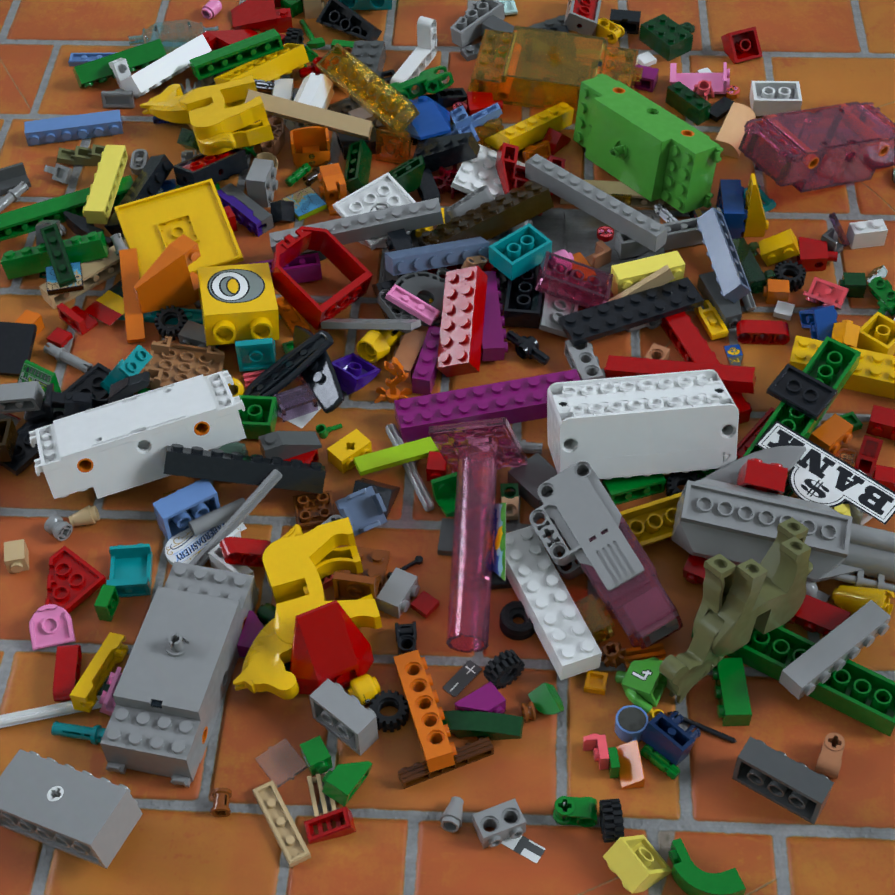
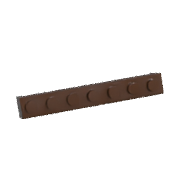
(465, 755)

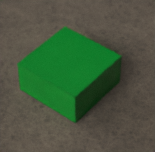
(107, 602)

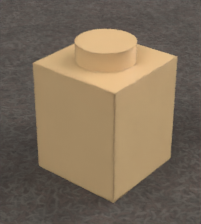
(16, 556)

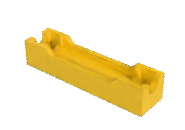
(108, 655)

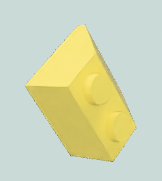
(636, 863)

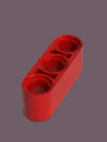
(763, 332)
(243, 551)
(66, 671)

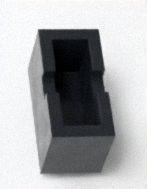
(627, 19)

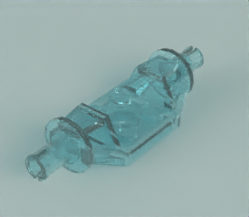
(172, 33)

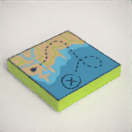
(306, 203)

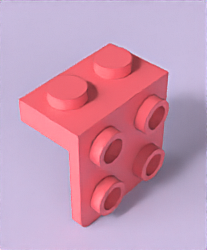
(826, 292)

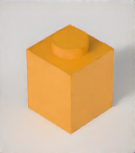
(846, 333)

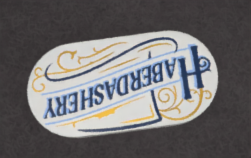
(185, 546)

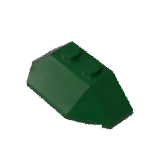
(409, 173)

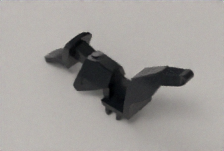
(79, 401)

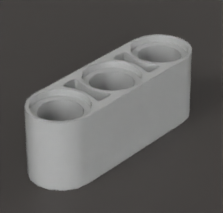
(470, 202)

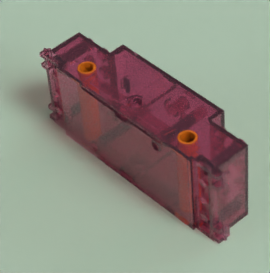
(821, 145)

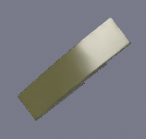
(80, 156)

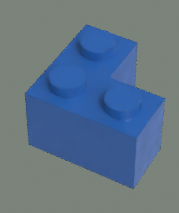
(819, 320)

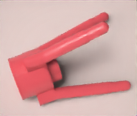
(703, 89)

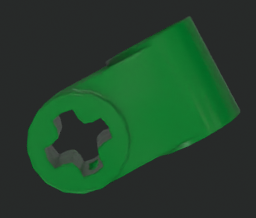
(578, 811)

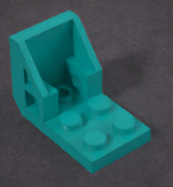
(255, 354)

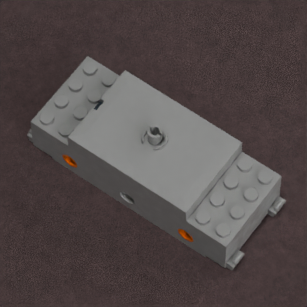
(178, 672)

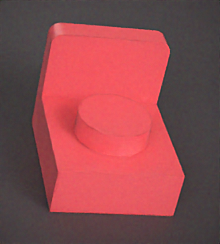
(599, 746)

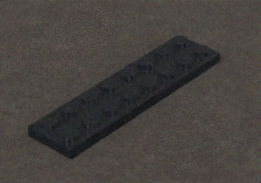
(630, 311)
(26, 454)

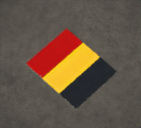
(108, 306)

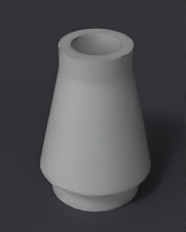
(452, 817)

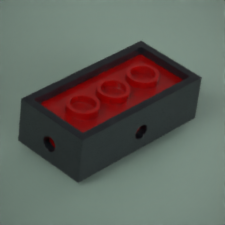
(213, 166)

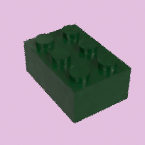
(666, 37)

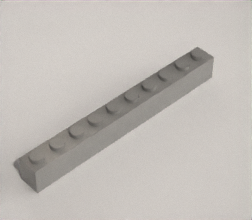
(596, 203)
(374, 223)

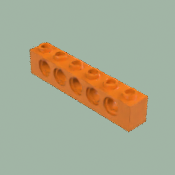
(424, 711)

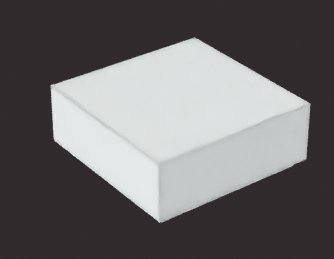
(646, 59)
(783, 310)

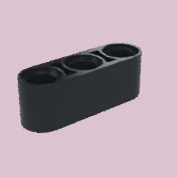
(428, 187)

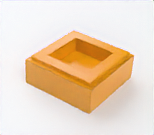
(595, 682)

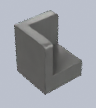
(832, 244)

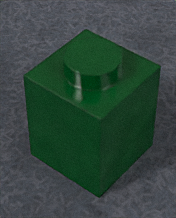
(855, 283)

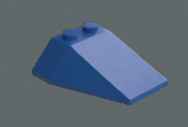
(431, 121)

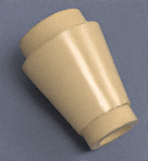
(85, 516)

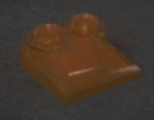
(393, 146)

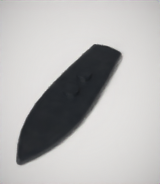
(290, 366)
(320, 375)

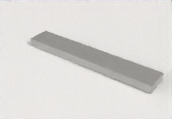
(371, 324)

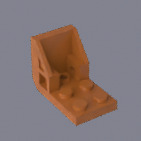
(355, 586)

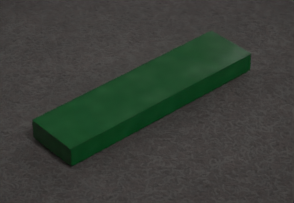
(58, 255)

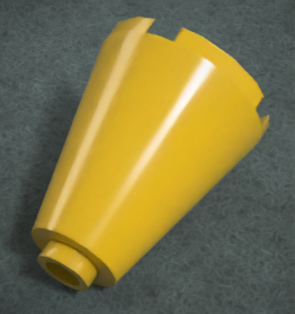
(853, 598)

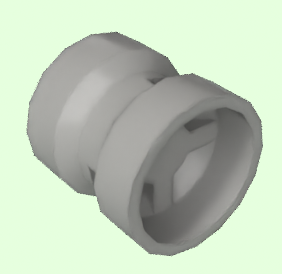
(58, 527)

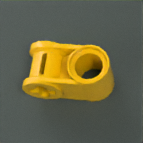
(609, 29)

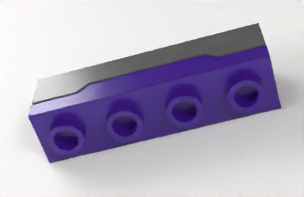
(246, 210)

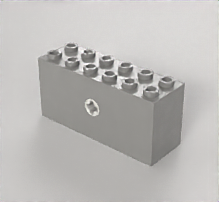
(66, 807)

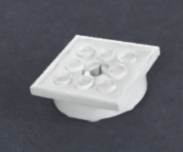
(376, 195)

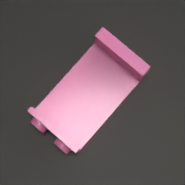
(719, 81)

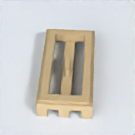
(318, 779)

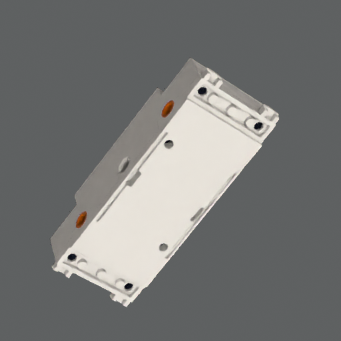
(128, 439)

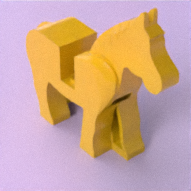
(215, 114)
(294, 575)

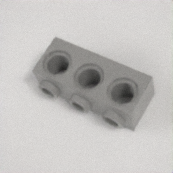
(583, 359)

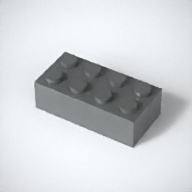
(371, 54)
(782, 780)

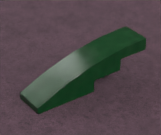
(484, 724)

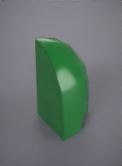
(546, 699)

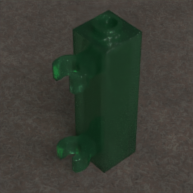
(752, 270)

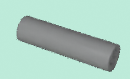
(214, 517)

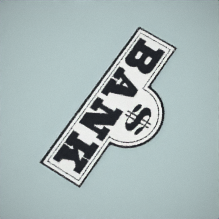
(829, 480)

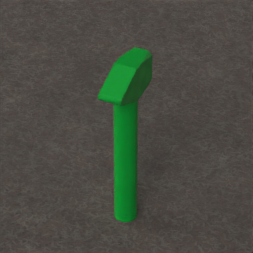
(314, 43)

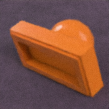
(541, 149)

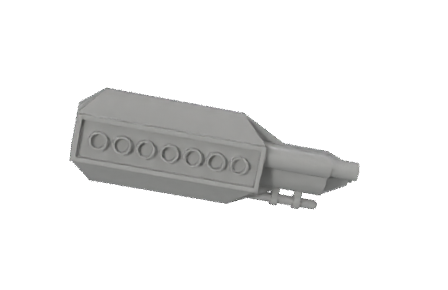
(744, 523)

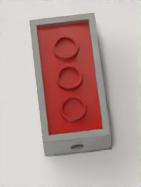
(582, 16)

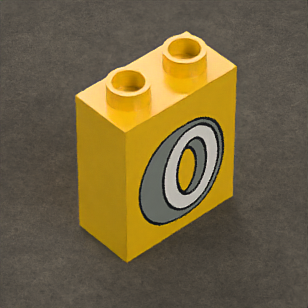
(238, 303)

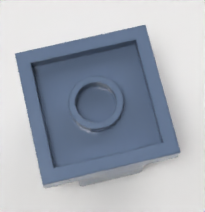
(363, 509)

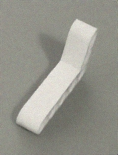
(423, 54)

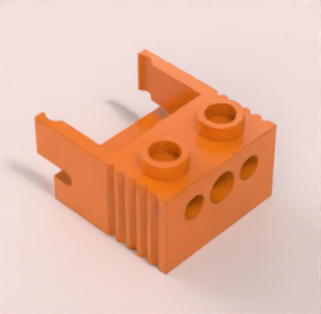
(332, 185)

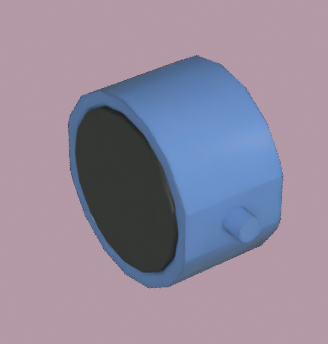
(630, 723)

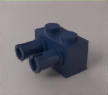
(668, 738)

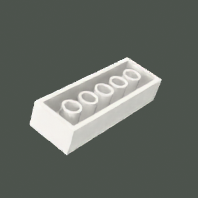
(165, 67)

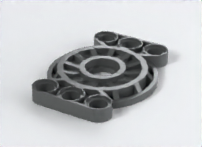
(419, 284)

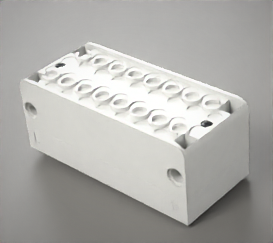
(643, 424)

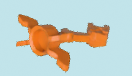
(393, 393)

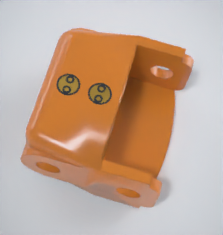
(310, 145)

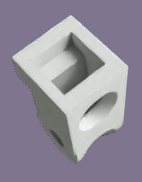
(120, 70)

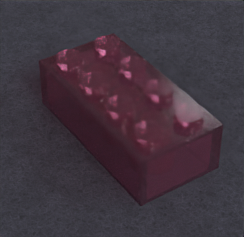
(573, 281)

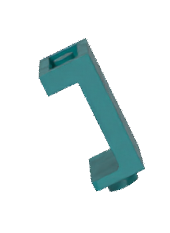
(125, 368)
(131, 569)

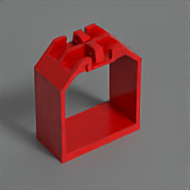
(323, 241)

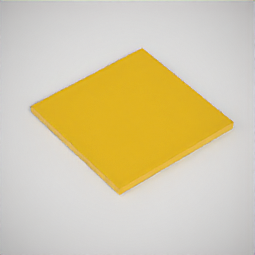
(188, 210)

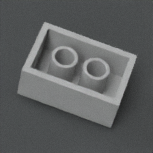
(344, 716)

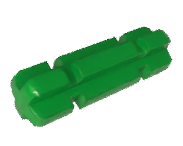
(298, 174)
(660, 761)

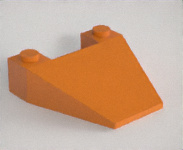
(169, 278)

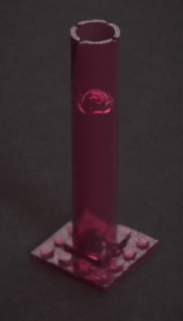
(476, 454)

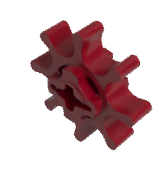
(446, 180)

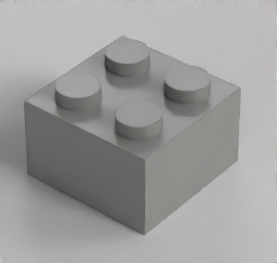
(262, 181)

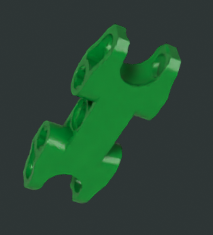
(426, 82)

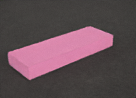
(412, 304)

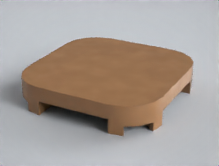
(180, 362)

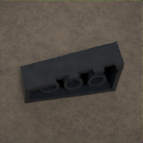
(344, 19)
(447, 150)

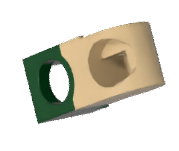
(511, 499)

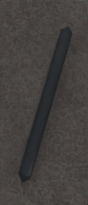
(707, 729)

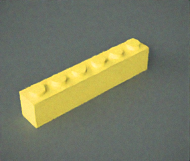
(105, 184)

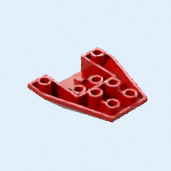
(328, 648)

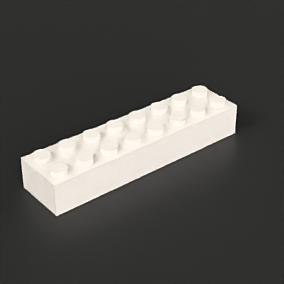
(549, 605)

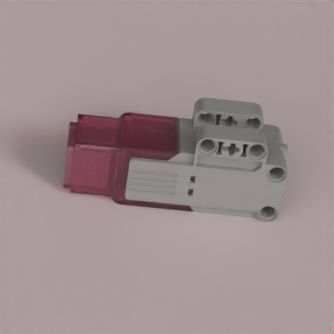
(606, 552)

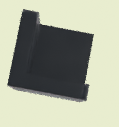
(282, 211)

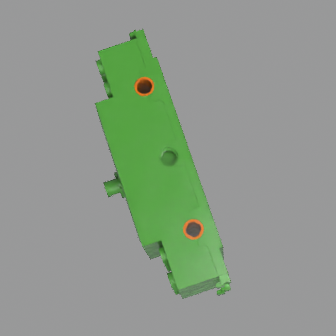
(645, 145)

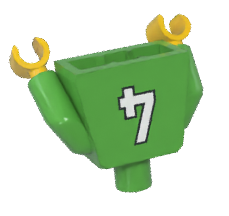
(643, 684)

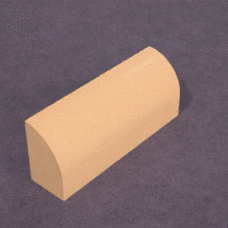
(733, 129)

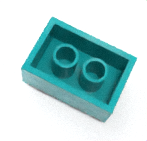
(519, 251)

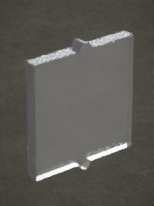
(281, 763)

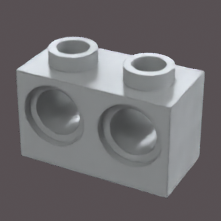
(496, 818)

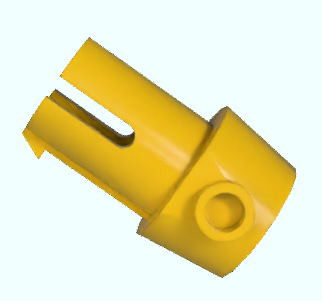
(377, 344)

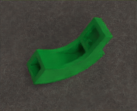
(698, 882)

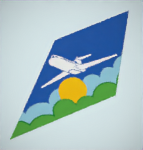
(499, 547)

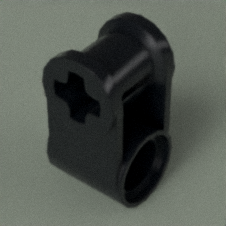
(406, 637)

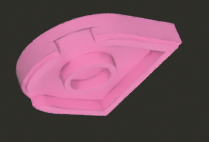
(51, 627)

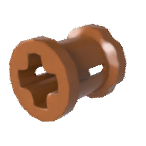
(221, 802)

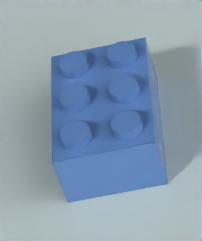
(185, 505)

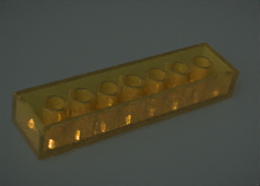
(367, 89)

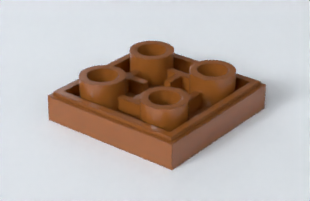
(313, 509)

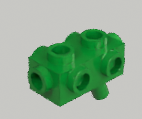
(883, 292)

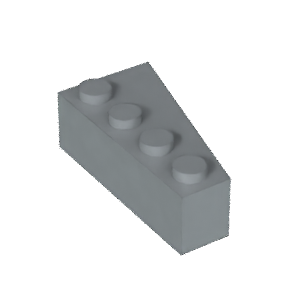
(469, 26)

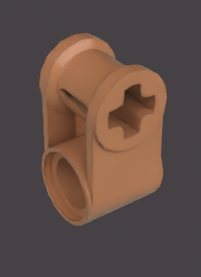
(830, 757)

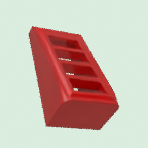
(340, 830)

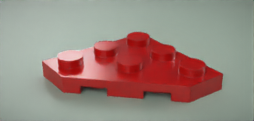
(71, 580)

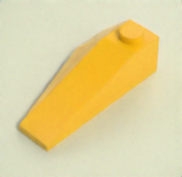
(756, 221)

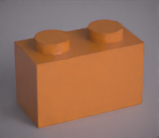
(832, 434)

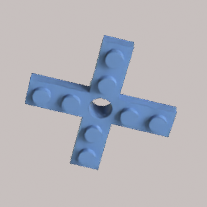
(465, 123)

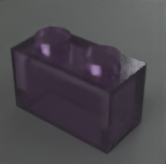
(296, 402)

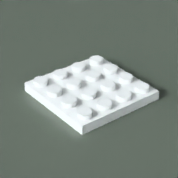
(480, 172)

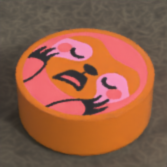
(732, 92)

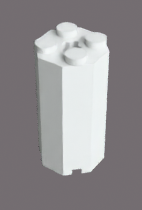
(314, 91)

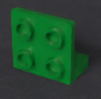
(445, 493)

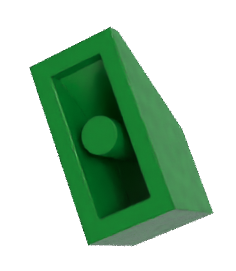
(345, 780)

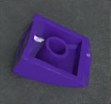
(354, 372)

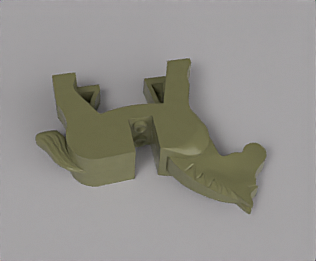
(740, 600)

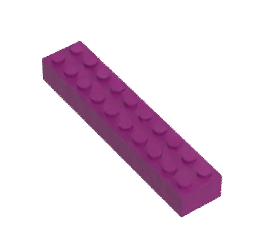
(515, 399)

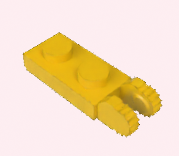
(711, 321)

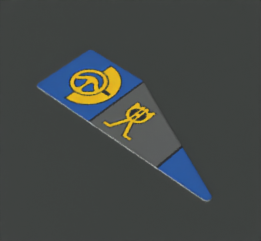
(734, 354)

